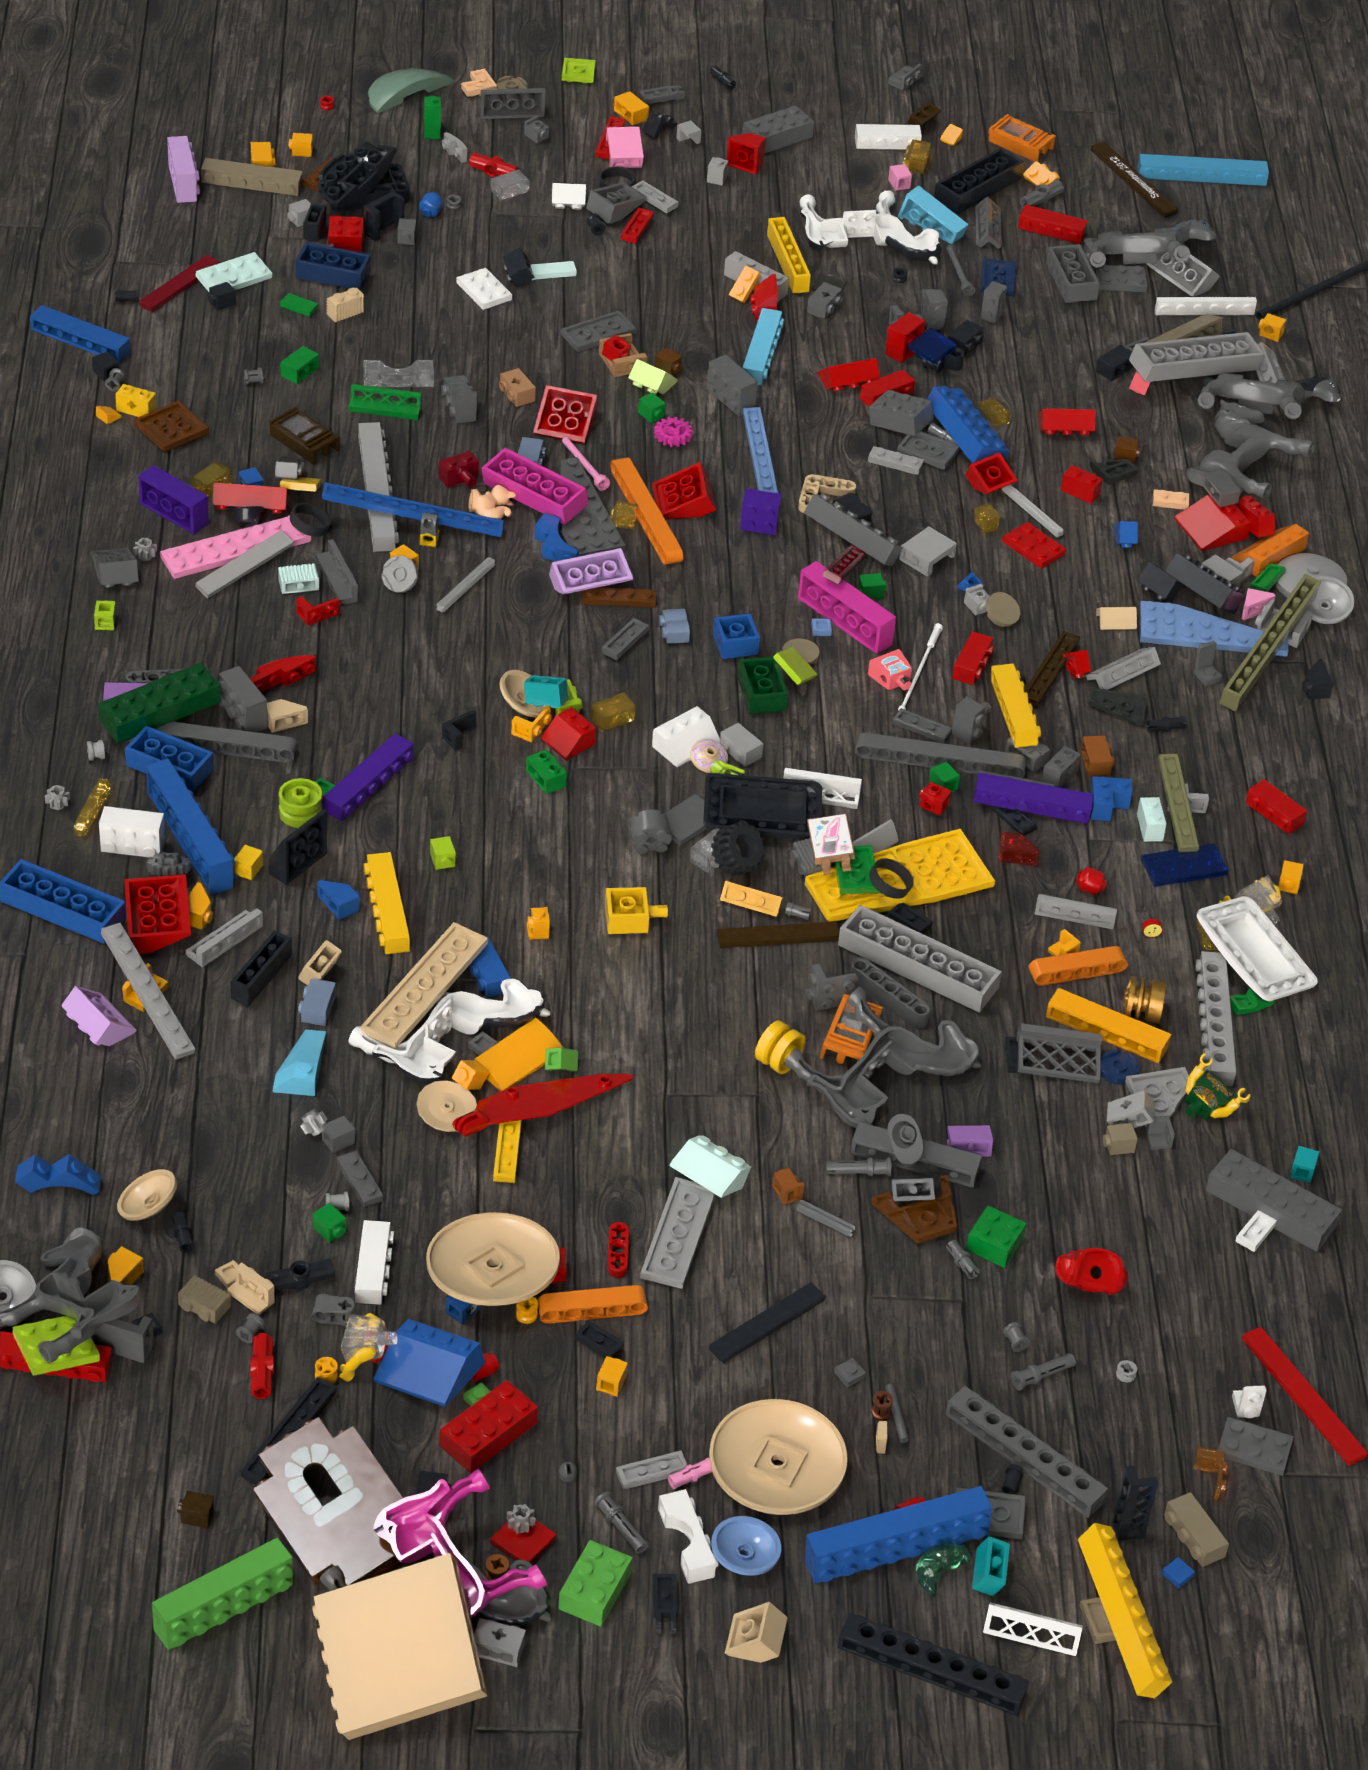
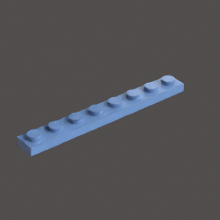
(759, 449)

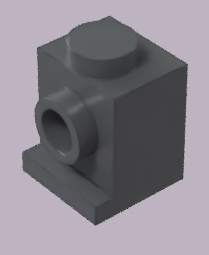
(536, 129)

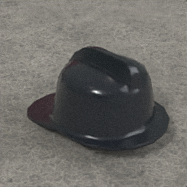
(247, 516)

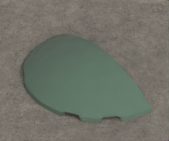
(394, 86)

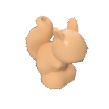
(485, 504)

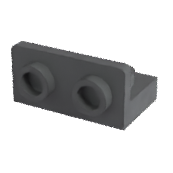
(905, 77)

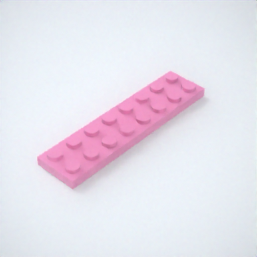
(225, 547)

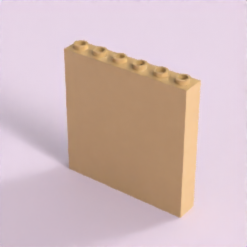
(399, 1646)

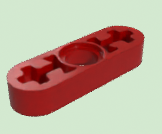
(622, 1243)

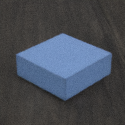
(821, 627)

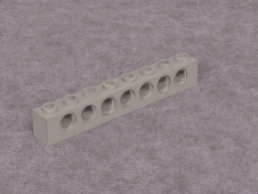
(1216, 1016)

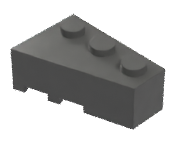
(460, 398)

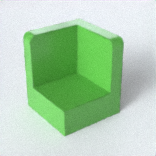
(561, 1059)

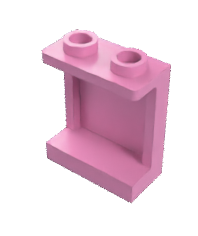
(625, 147)

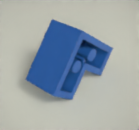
(1109, 794)

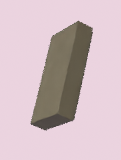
(1097, 1620)

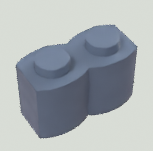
(675, 626)

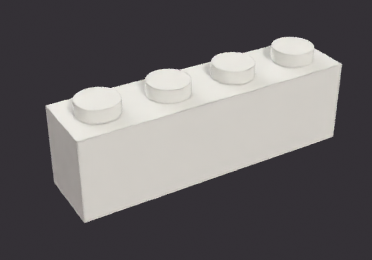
(885, 136)
(373, 1262)

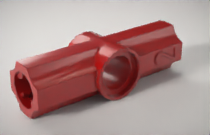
(491, 166)
(262, 1366)

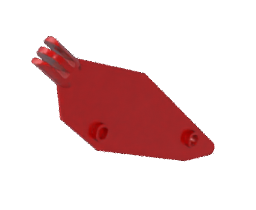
(536, 1100)

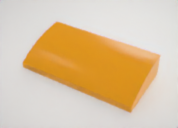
(518, 1054)

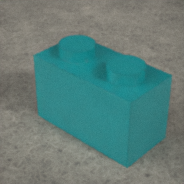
(546, 691)
(991, 1566)

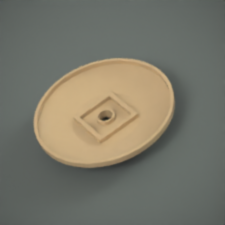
(517, 1248)
(783, 1431)

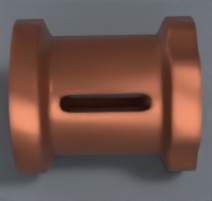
(878, 1401)

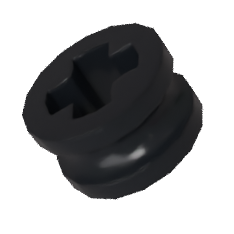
(899, 275)

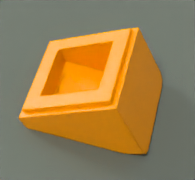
(952, 135)
(107, 414)

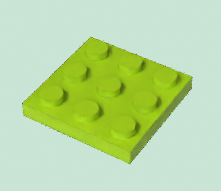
(32, 1334)

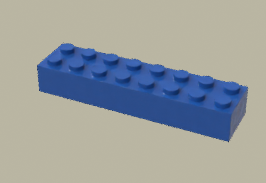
(190, 826)
(897, 1534)

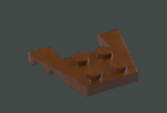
(921, 1219)

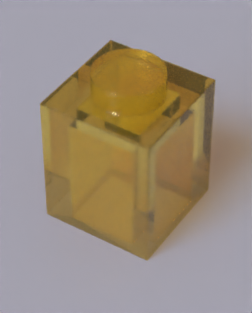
(624, 514)

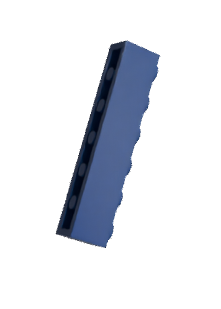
(79, 333)

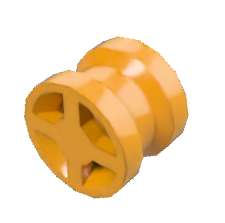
(524, 1314)
(325, 1365)

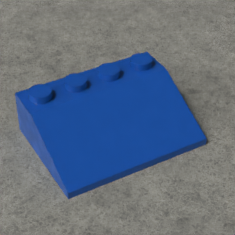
(429, 1363)

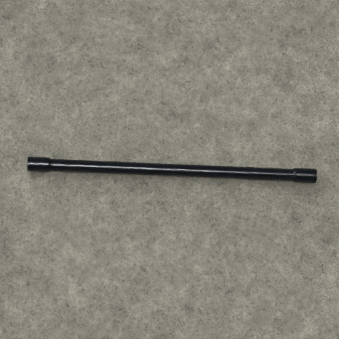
(1312, 290)

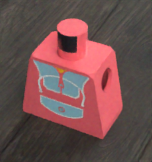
(891, 670)

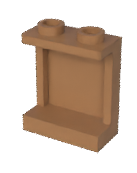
(623, 365)

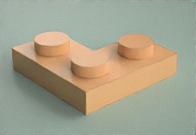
(480, 81)

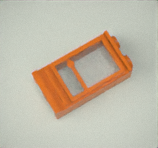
(1021, 138)
(848, 1034)

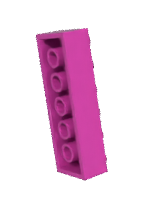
(535, 485)
(847, 608)

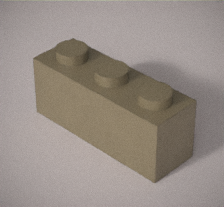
(1196, 1529)

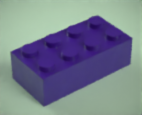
(173, 499)

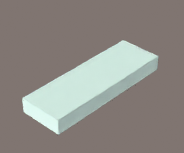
(553, 270)

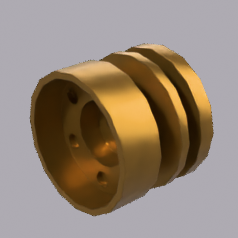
(1145, 999)

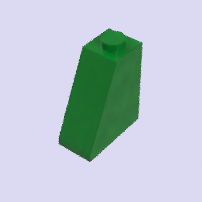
(432, 117)

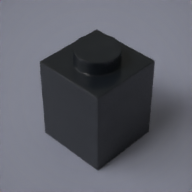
(222, 295)
(104, 364)

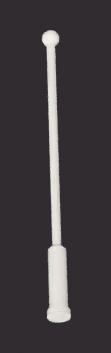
(931, 643)

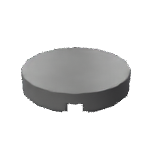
(400, 574)

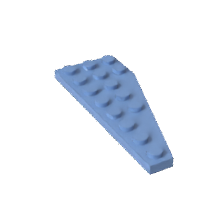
(1191, 628)

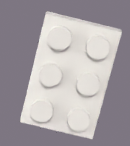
(484, 288)

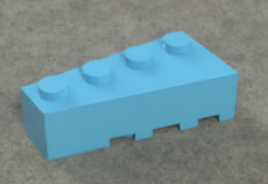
(928, 212)

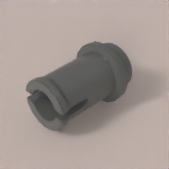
(797, 911)

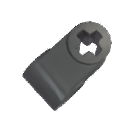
(331, 1309)

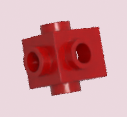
(935, 798)

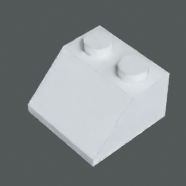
(568, 195)

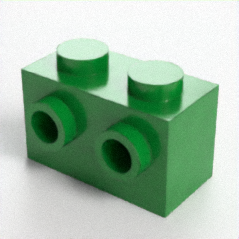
(546, 771)

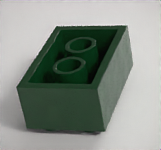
(762, 685)

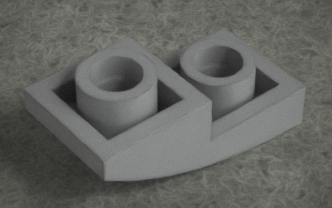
(455, 147)

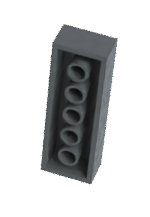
(1256, 1188)

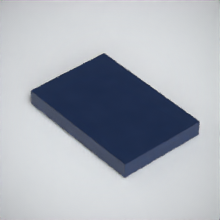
(1000, 272)

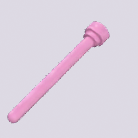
(600, 481)

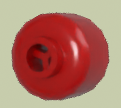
(1091, 881)

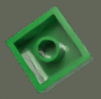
(996, 1236)

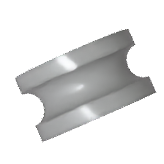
(1123, 1376)

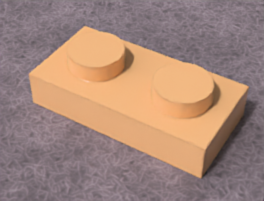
(1170, 499)

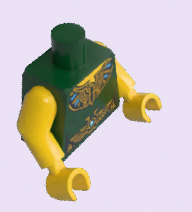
(1209, 1095)

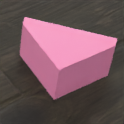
(1255, 602)

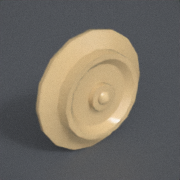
(443, 1103)

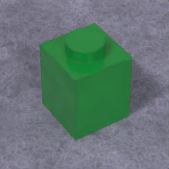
(651, 407)
(872, 585)
(945, 776)
(329, 1223)

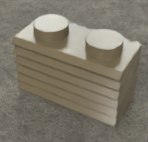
(204, 1299)

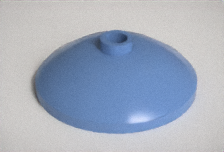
(746, 1537)

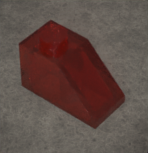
(1017, 850)

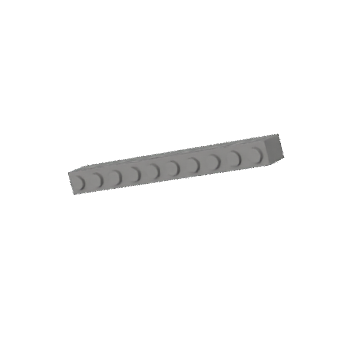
(376, 480)

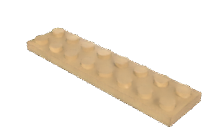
(424, 985)

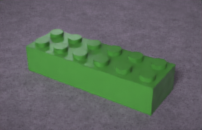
(222, 1594)

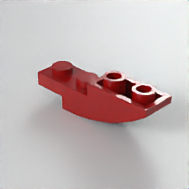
(283, 671)

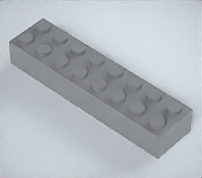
(1196, 357)
(919, 958)

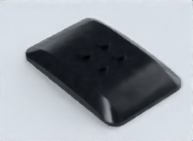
(770, 804)

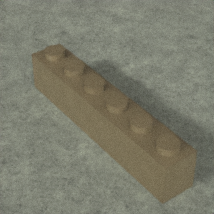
(251, 176)
(1200, 327)

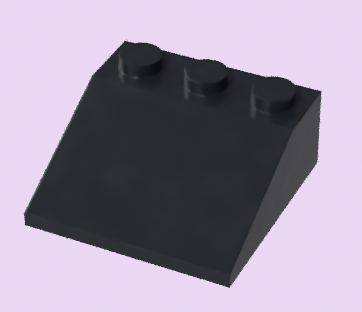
(300, 849)

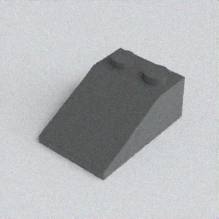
(614, 201)
(115, 567)

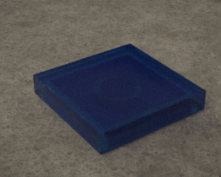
(932, 346)

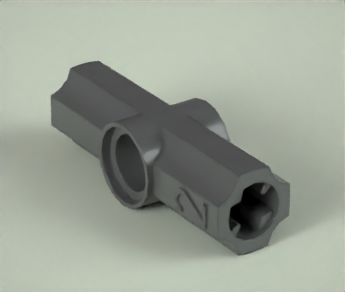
(1042, 194)

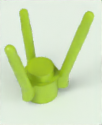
(724, 768)

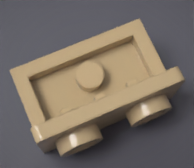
(252, 1289)

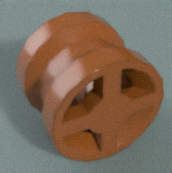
(496, 1561)

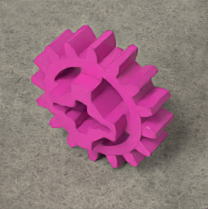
(673, 431)

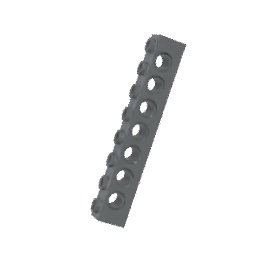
(1027, 1451)

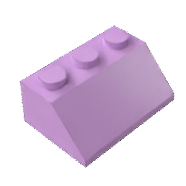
(97, 1016)

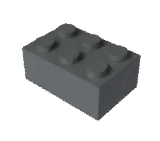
(731, 384)
(901, 412)
(243, 700)

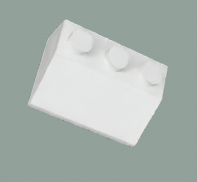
(678, 735)

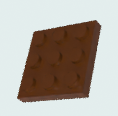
(171, 426)

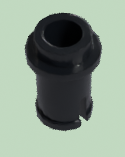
(125, 295)
(1014, 1474)

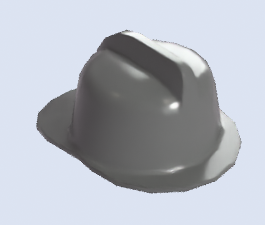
(906, 1138)

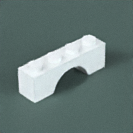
(679, 1513)

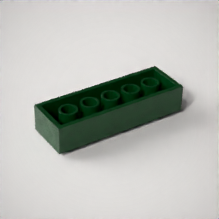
(159, 702)

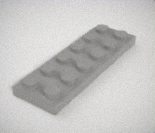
(678, 1233)

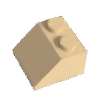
(757, 1633)

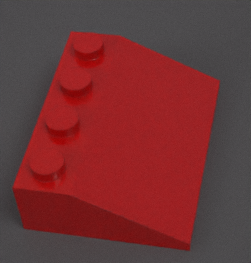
(157, 911)

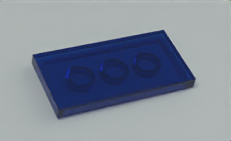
(1179, 867)

